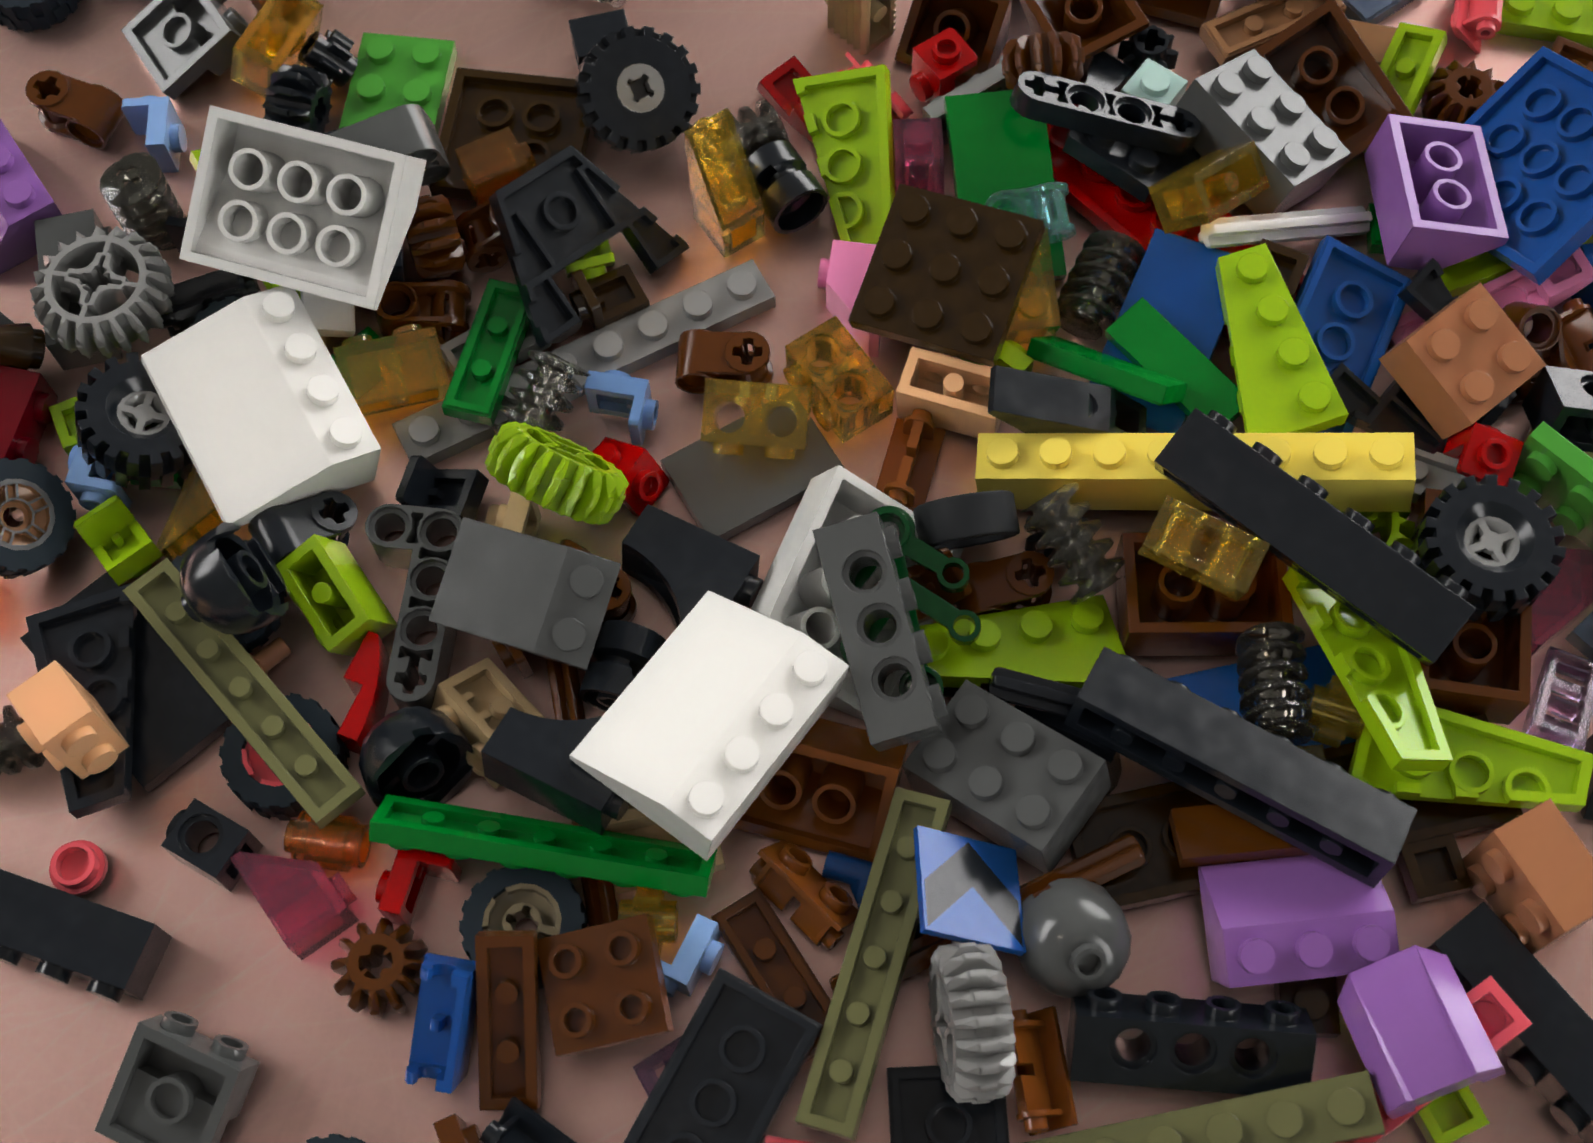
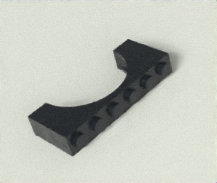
(679, 568)

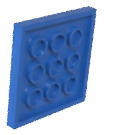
(1542, 161)

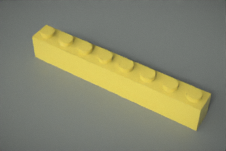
(1120, 474)

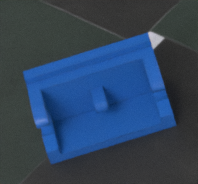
(443, 1022)

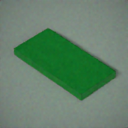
(997, 151)

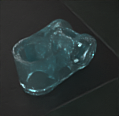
(1040, 202)

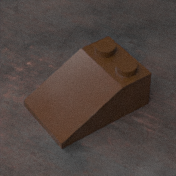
(1335, 75)

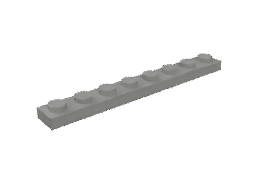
(618, 346)

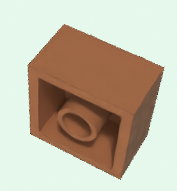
(1462, 362)
(1535, 876)

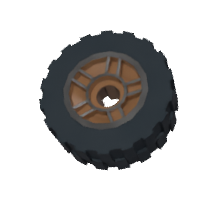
(44, 517)

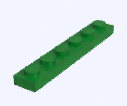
(541, 845)

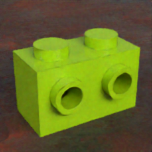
(334, 595)

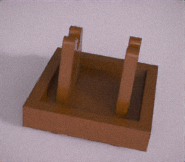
(604, 985)

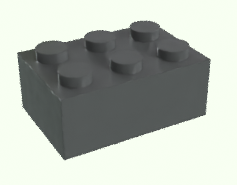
(1252, 102)
(1009, 776)

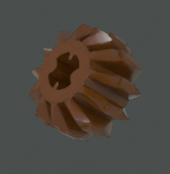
(1043, 52)
(1457, 92)
(435, 239)
(368, 954)

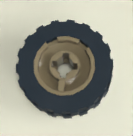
(520, 894)

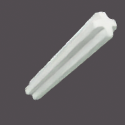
(1285, 226)

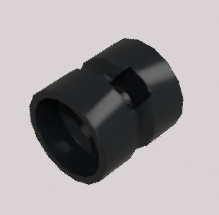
(786, 188)
(621, 654)

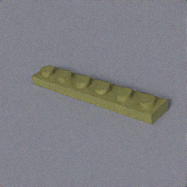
(247, 699)
(870, 972)
(1311, 1112)

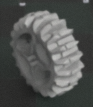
(112, 307)
(972, 1022)

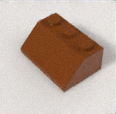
(829, 793)

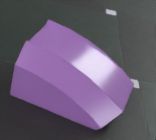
(1415, 1029)

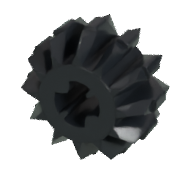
(299, 98)

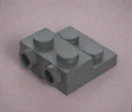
(184, 40)
(177, 1084)

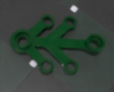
(927, 601)

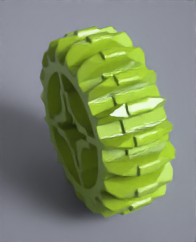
(556, 473)

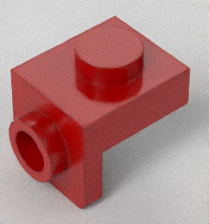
(939, 63)
(1484, 451)
(640, 469)
(402, 887)

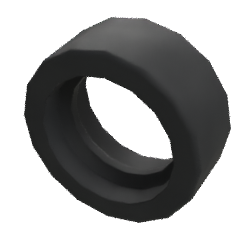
(967, 519)

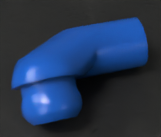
(848, 871)

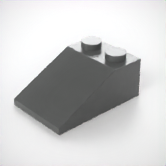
(525, 593)

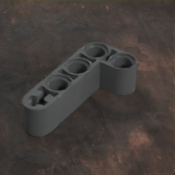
(404, 131)
(426, 567)

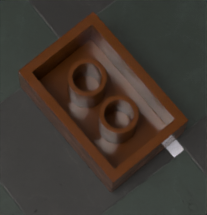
(1179, 617)

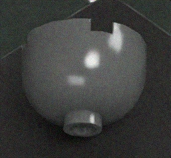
(1074, 938)

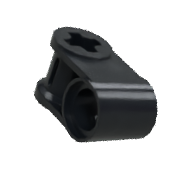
(288, 526)

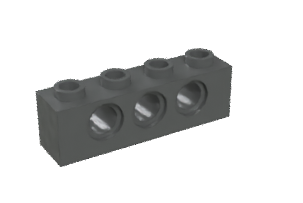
(843, 552)

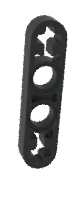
(1053, 98)

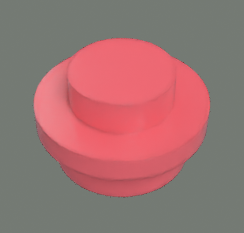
(78, 867)

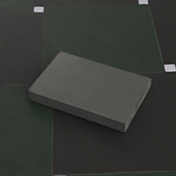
(738, 490)

